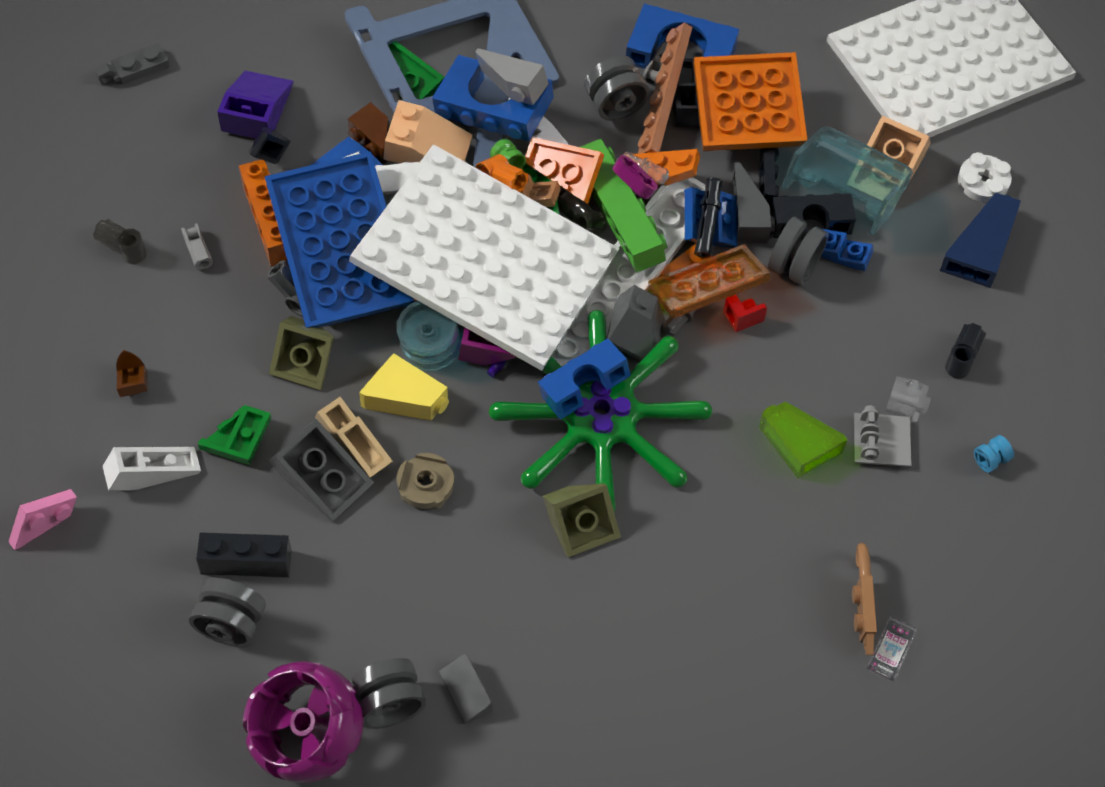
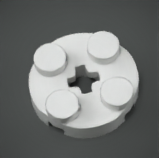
(985, 165)

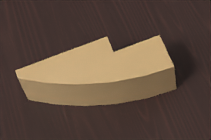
(353, 437)

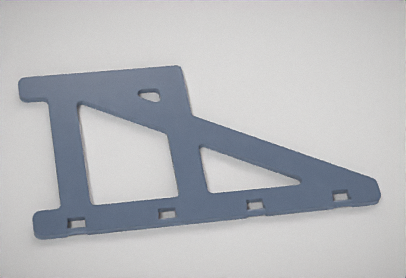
(508, 35)

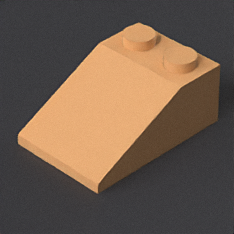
(417, 129)
(900, 142)

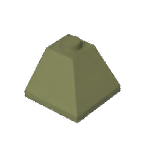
(301, 353)
(582, 517)

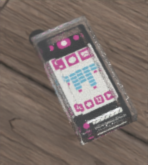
(892, 648)

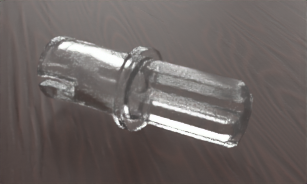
(656, 172)

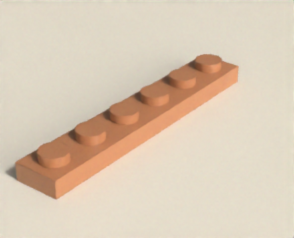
(666, 85)

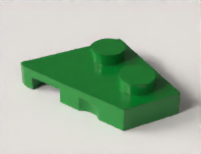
(238, 436)

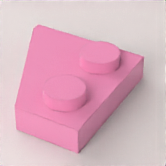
(41, 515)

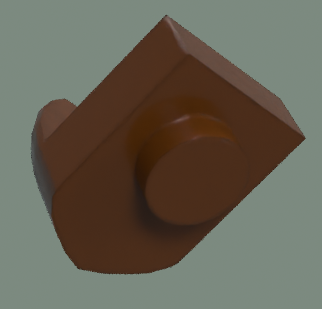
(130, 374)

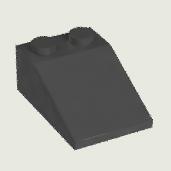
(321, 470)

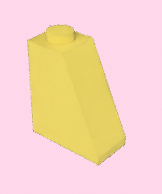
(404, 391)

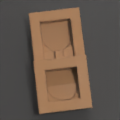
(542, 192)

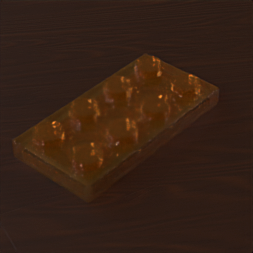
(709, 281)

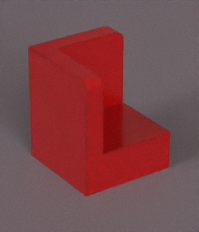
(744, 313)

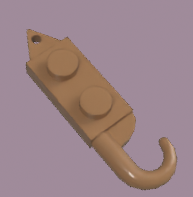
(864, 598)

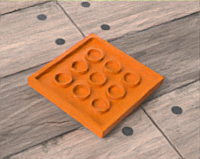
(749, 101)

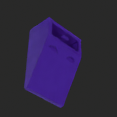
(253, 103)

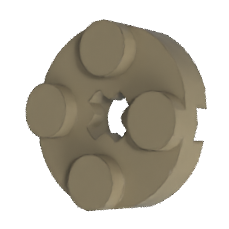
(427, 496)

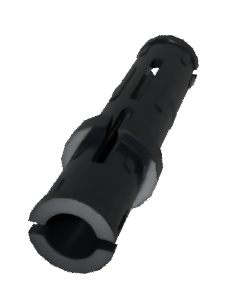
(709, 209)

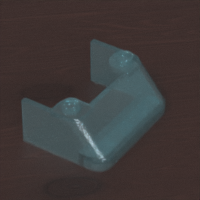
(852, 169)

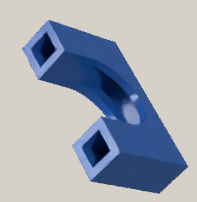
(656, 23)
(456, 102)

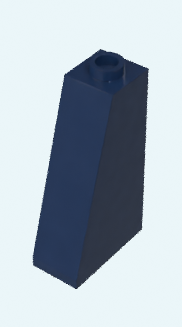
(982, 244)

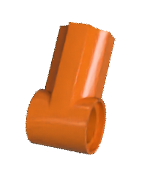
(501, 170)

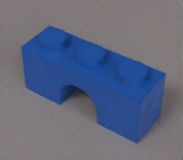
(599, 364)

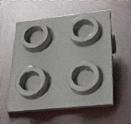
(881, 438)

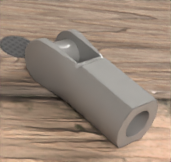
(655, 64)
(197, 247)

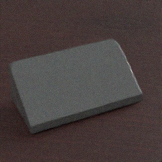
(466, 689)

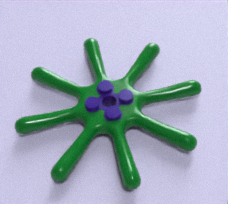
(611, 428)

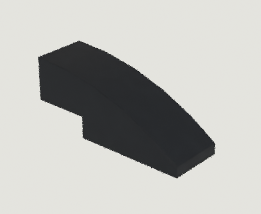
(685, 97)
(269, 145)

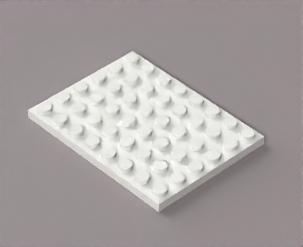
(949, 60)
(485, 256)

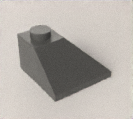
(636, 322)

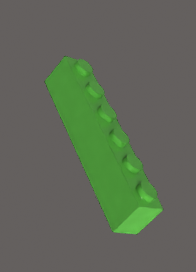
(626, 214)

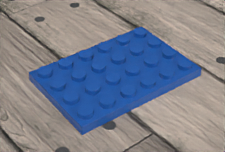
(321, 221)

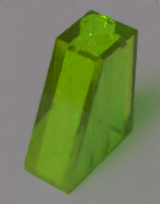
(800, 438)

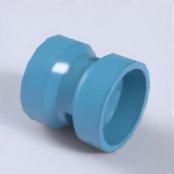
(994, 453)

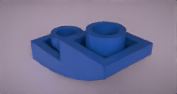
(847, 252)

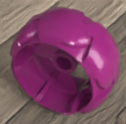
(325, 737)

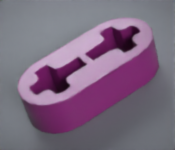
(635, 177)

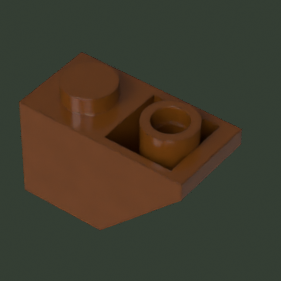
(369, 129)

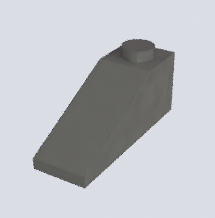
(752, 209)

